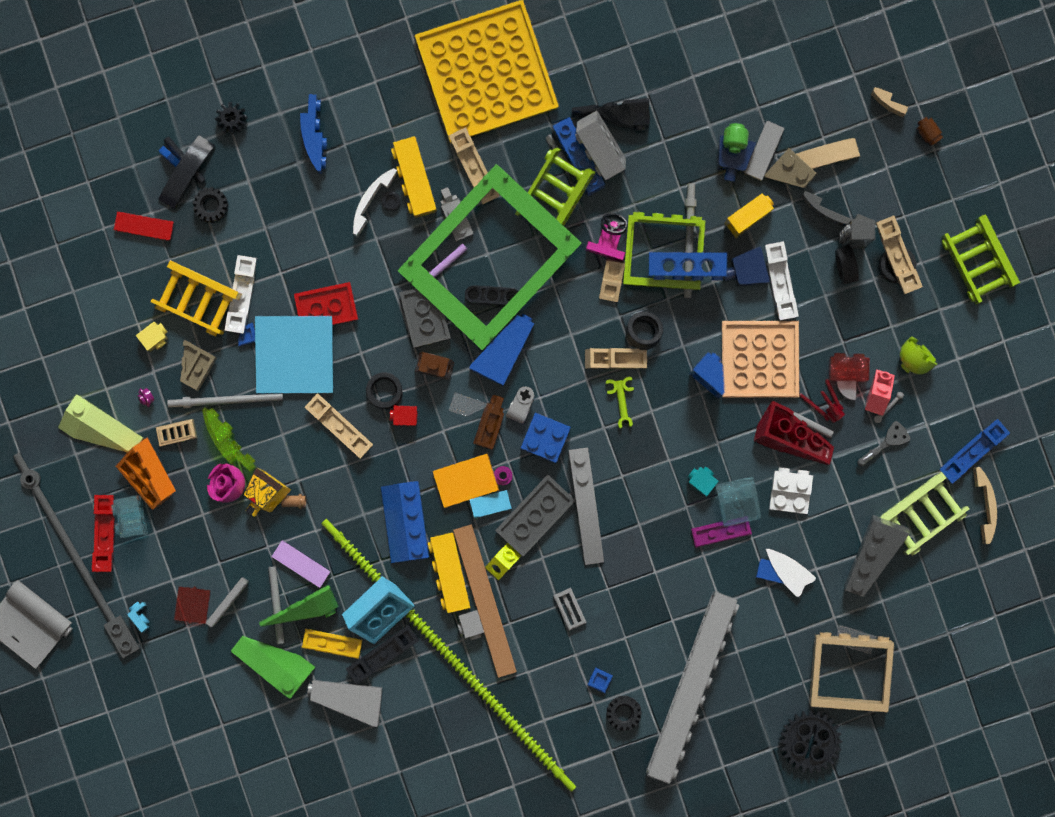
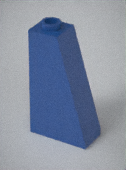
(501, 355)

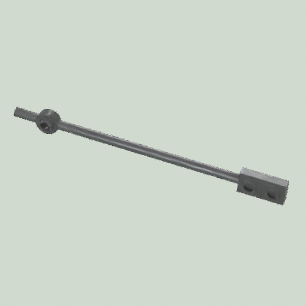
(116, 626)

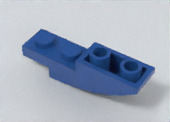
(313, 141)

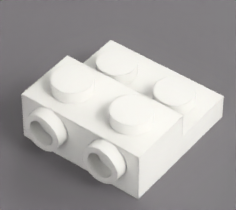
(791, 491)

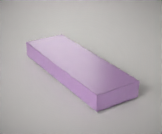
(301, 564)

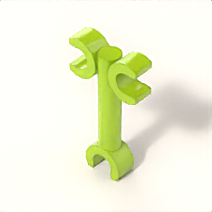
(620, 387)

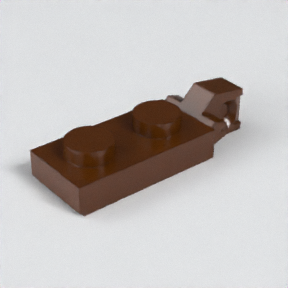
(490, 423)

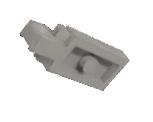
(448, 205)

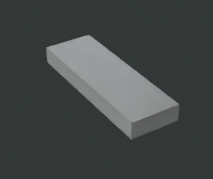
(764, 150)
(227, 602)

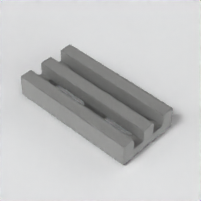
(576, 623)

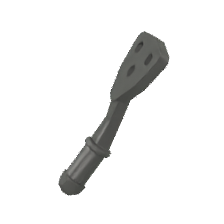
(889, 441)

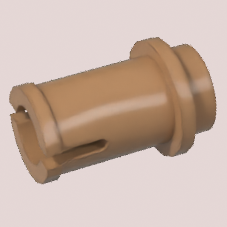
(294, 501)

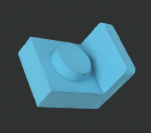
(139, 619)

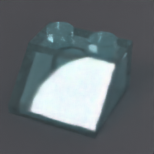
(738, 501)

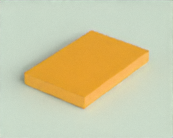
(465, 480)

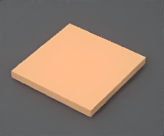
(760, 359)

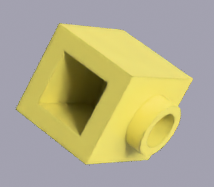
(153, 336)

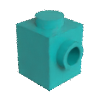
(702, 480)

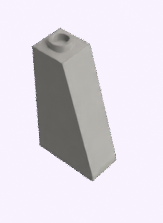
(350, 699)

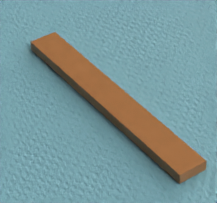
(485, 600)

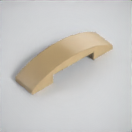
(830, 153)
(471, 160)
(898, 255)
(339, 426)
(990, 502)

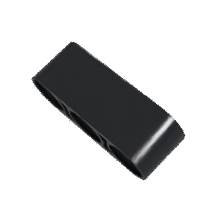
(483, 292)

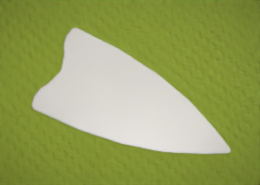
(790, 572)

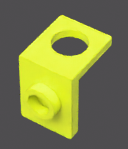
(504, 560)

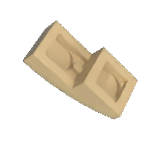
(884, 97)
(612, 280)

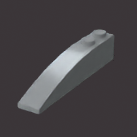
(586, 505)

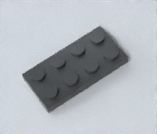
(535, 515)

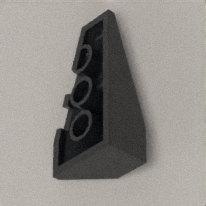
(630, 114)

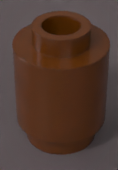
(929, 131)

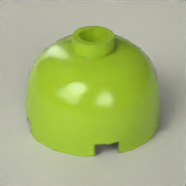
(916, 357)

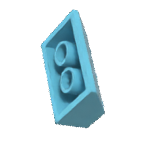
(377, 610)

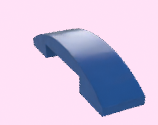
(974, 450)

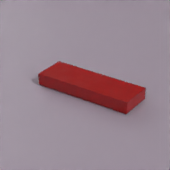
(143, 226)

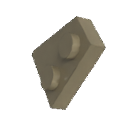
(195, 365)

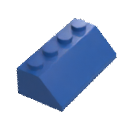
(405, 521)

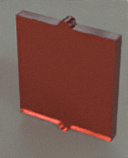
(192, 605)

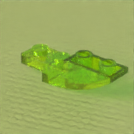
(221, 436)

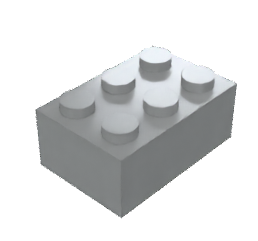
(600, 145)

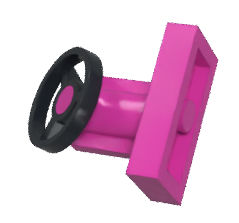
(609, 238)

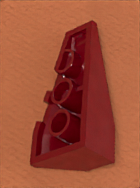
(786, 433)

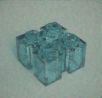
(130, 517)

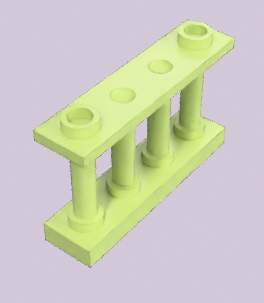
(922, 496)

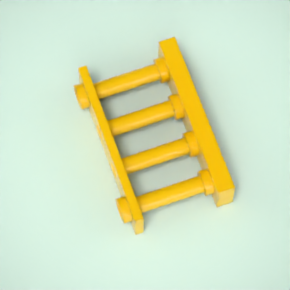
(211, 287)

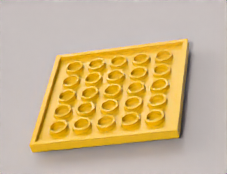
(487, 70)

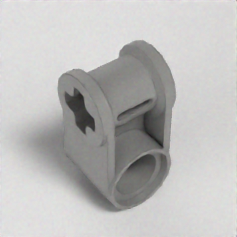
(519, 409)

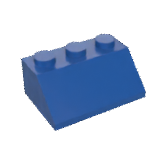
(710, 374)

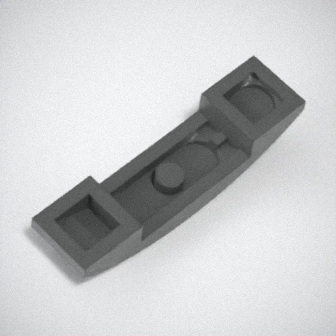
(814, 203)

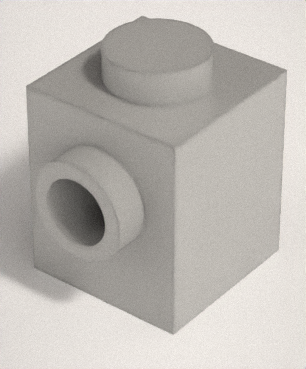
(471, 625)

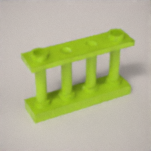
(574, 193)
(991, 244)

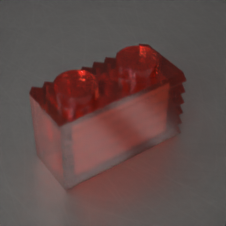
(849, 368)

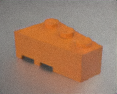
(146, 474)

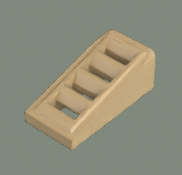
(191, 427)

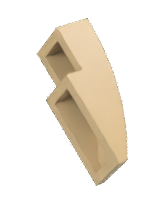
(615, 358)

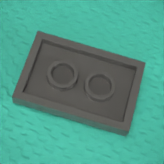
(424, 320)

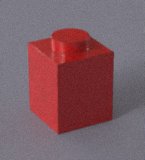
(404, 415)

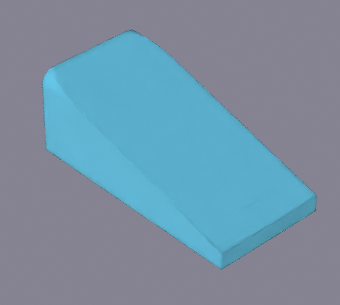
(490, 504)

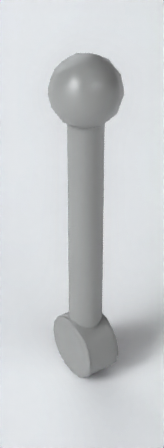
(899, 395)

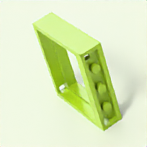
(660, 219)

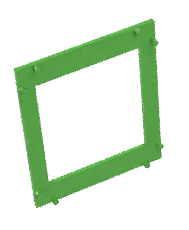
(449, 304)

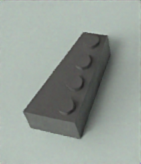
(875, 552)

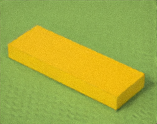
(332, 643)

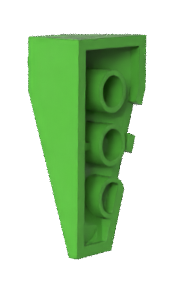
(313, 606)
(279, 667)

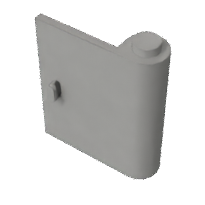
(32, 623)

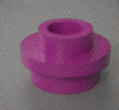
(507, 480)

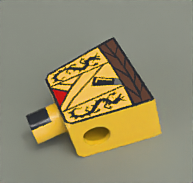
(264, 492)

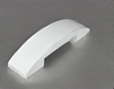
(384, 180)
(781, 280)
(243, 284)

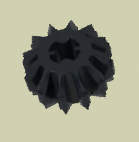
(236, 112)

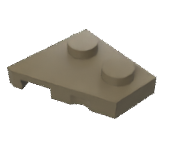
(791, 170)

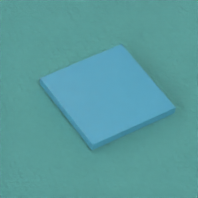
(294, 354)

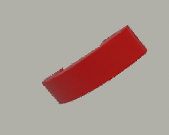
(103, 534)

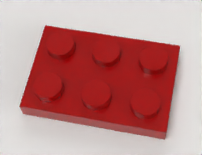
(328, 301)

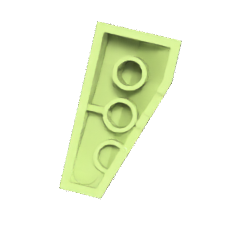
(95, 426)

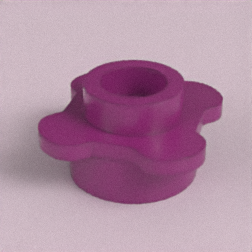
(145, 397)

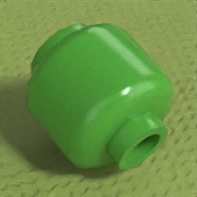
(735, 137)

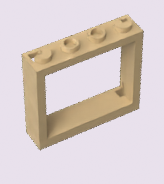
(846, 703)

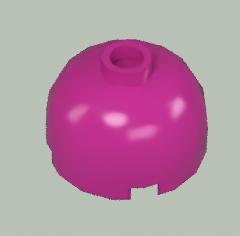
(226, 483)

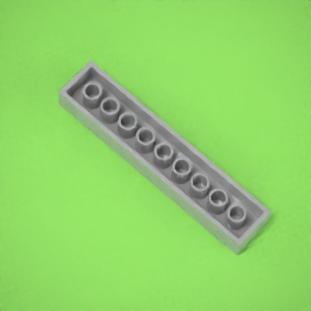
(691, 687)

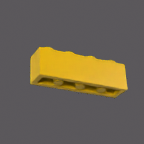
(414, 176)
(450, 573)

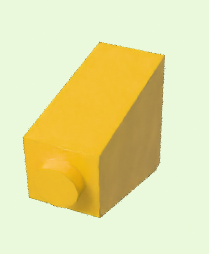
(749, 215)

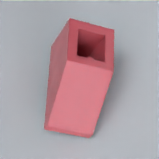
(880, 392)

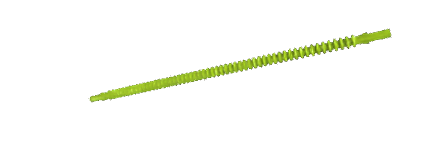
(558, 773)

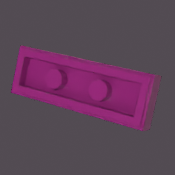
(717, 532)

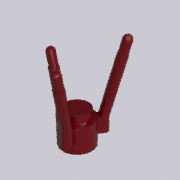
(834, 411)

